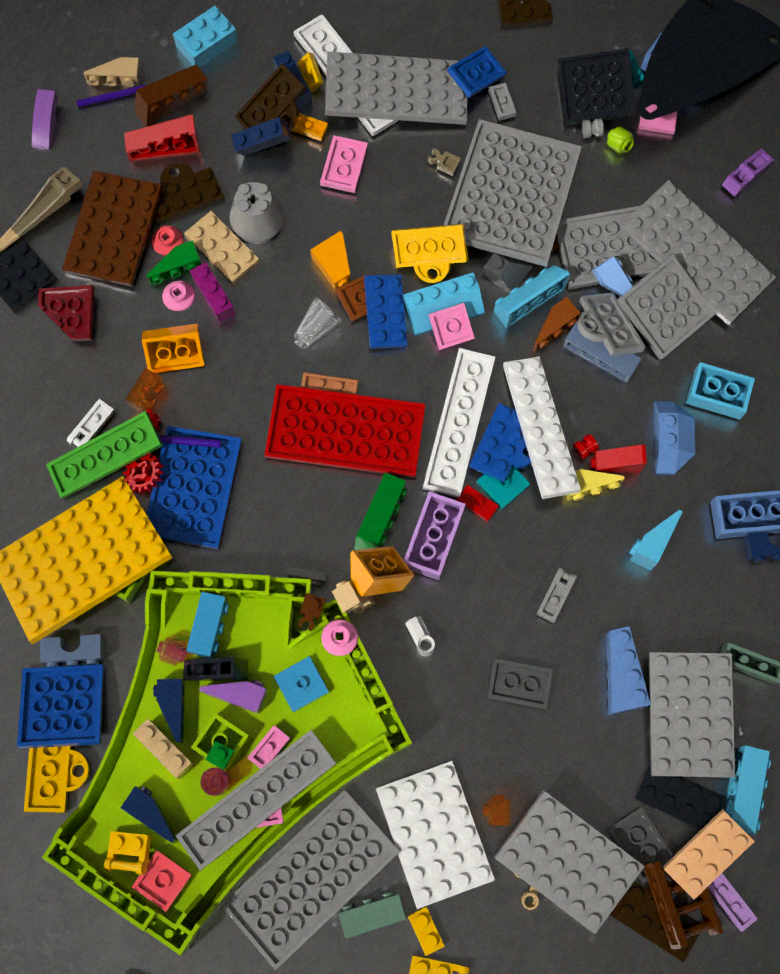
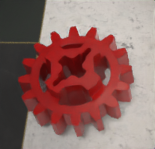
(143, 473)

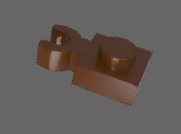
(311, 608)

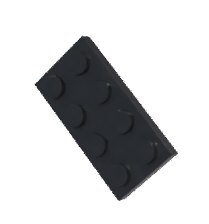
(679, 798)

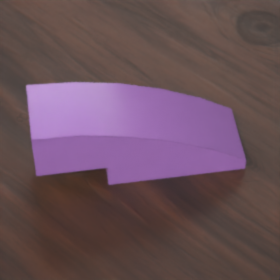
(44, 118)
(747, 172)

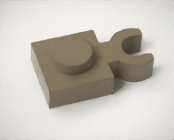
(447, 162)

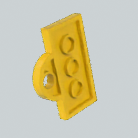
(430, 249)
(52, 777)

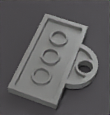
(608, 324)

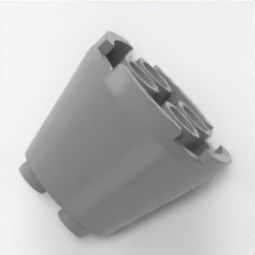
(256, 213)

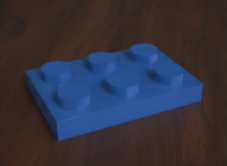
(476, 71)

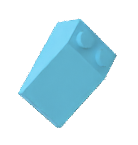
(652, 545)

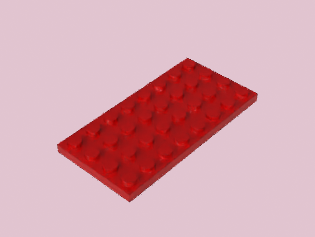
(345, 430)

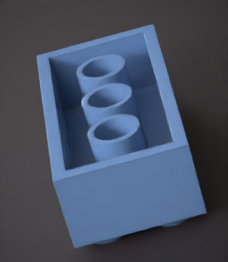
(746, 514)

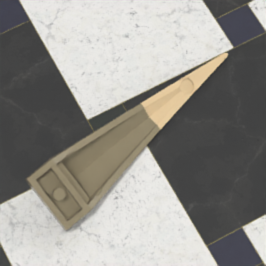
(50, 198)

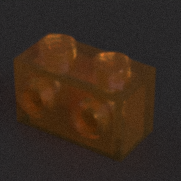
(145, 391)
(496, 811)

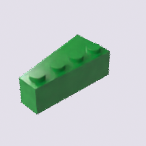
(380, 513)

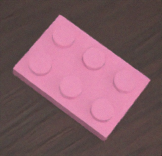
(344, 164)

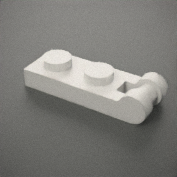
(91, 423)

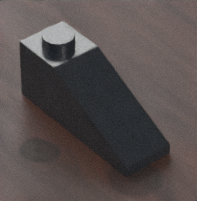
(216, 669)

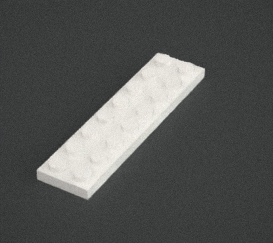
(319, 38)
(459, 423)
(541, 428)

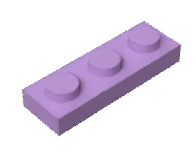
(731, 903)

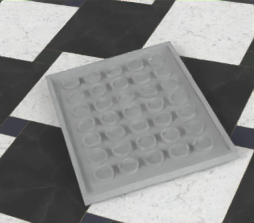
(513, 191)

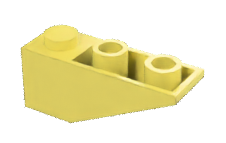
(594, 483)

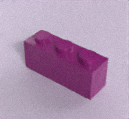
(212, 292)

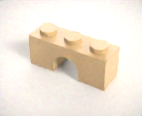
(350, 599)
(163, 749)

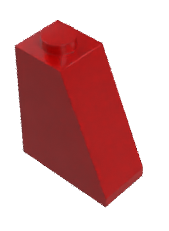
(620, 460)

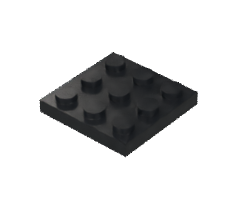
(22, 276)

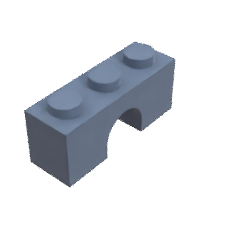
(90, 651)

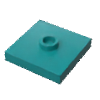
(504, 492)

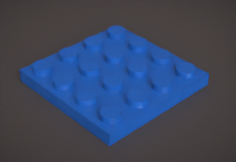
(61, 706)

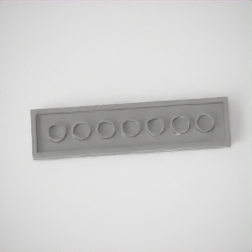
(255, 800)

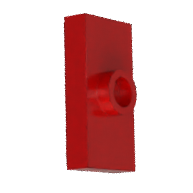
(477, 503)

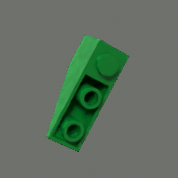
(176, 262)

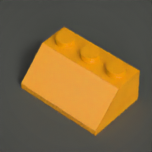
(173, 348)
(379, 571)

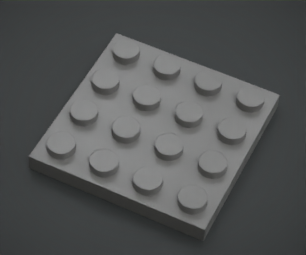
(666, 307)

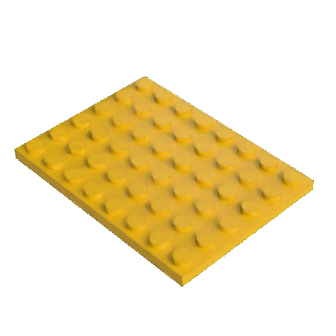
(79, 559)

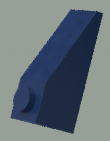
(170, 698)
(147, 810)

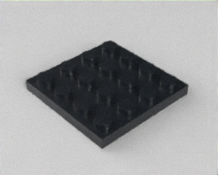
(597, 86)

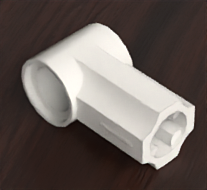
(419, 635)

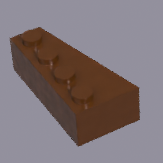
(169, 94)

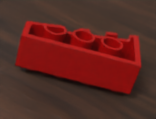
(163, 139)

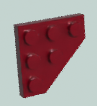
(70, 309)

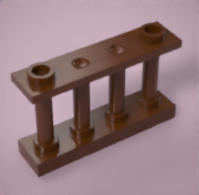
(670, 914)

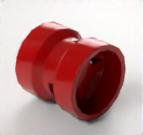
(584, 447)

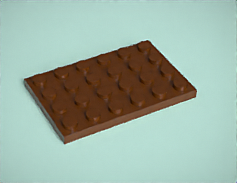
(112, 228)

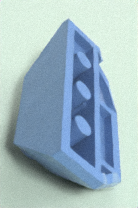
(672, 437)

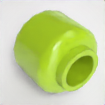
(620, 140)

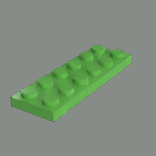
(104, 455)

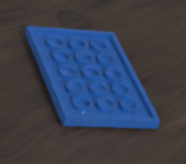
(194, 489)

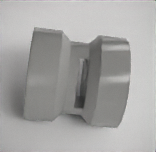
(592, 128)

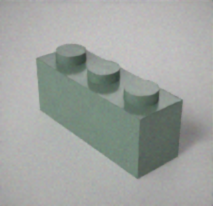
(753, 663)
(371, 914)

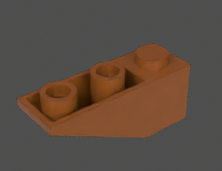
(561, 317)

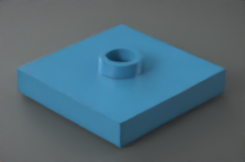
(301, 684)

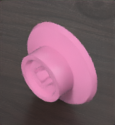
(179, 302)
(339, 647)

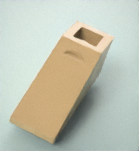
(121, 71)

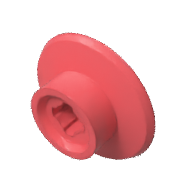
(165, 246)

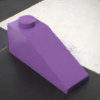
(242, 694)

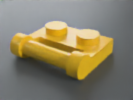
(128, 844)

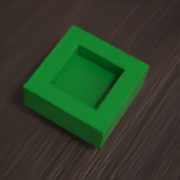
(219, 755)

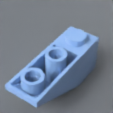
(612, 276)

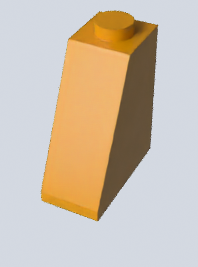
(332, 260)

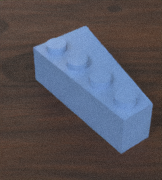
(624, 674)

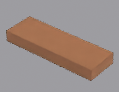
(329, 383)

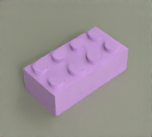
(434, 535)

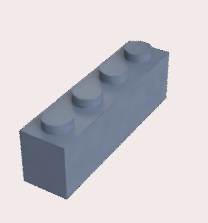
(596, 352)

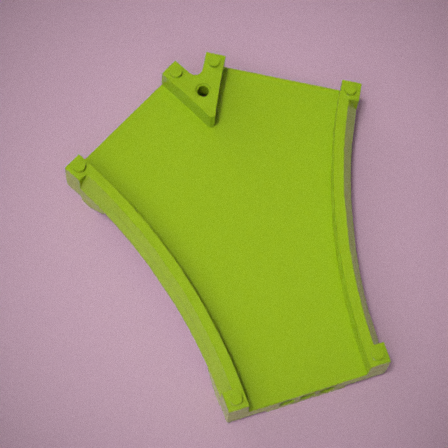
(262, 621)

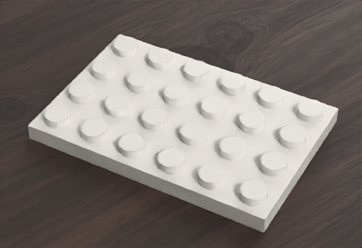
(434, 834)

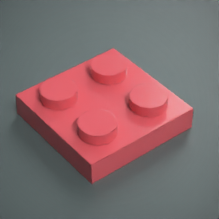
(162, 881)

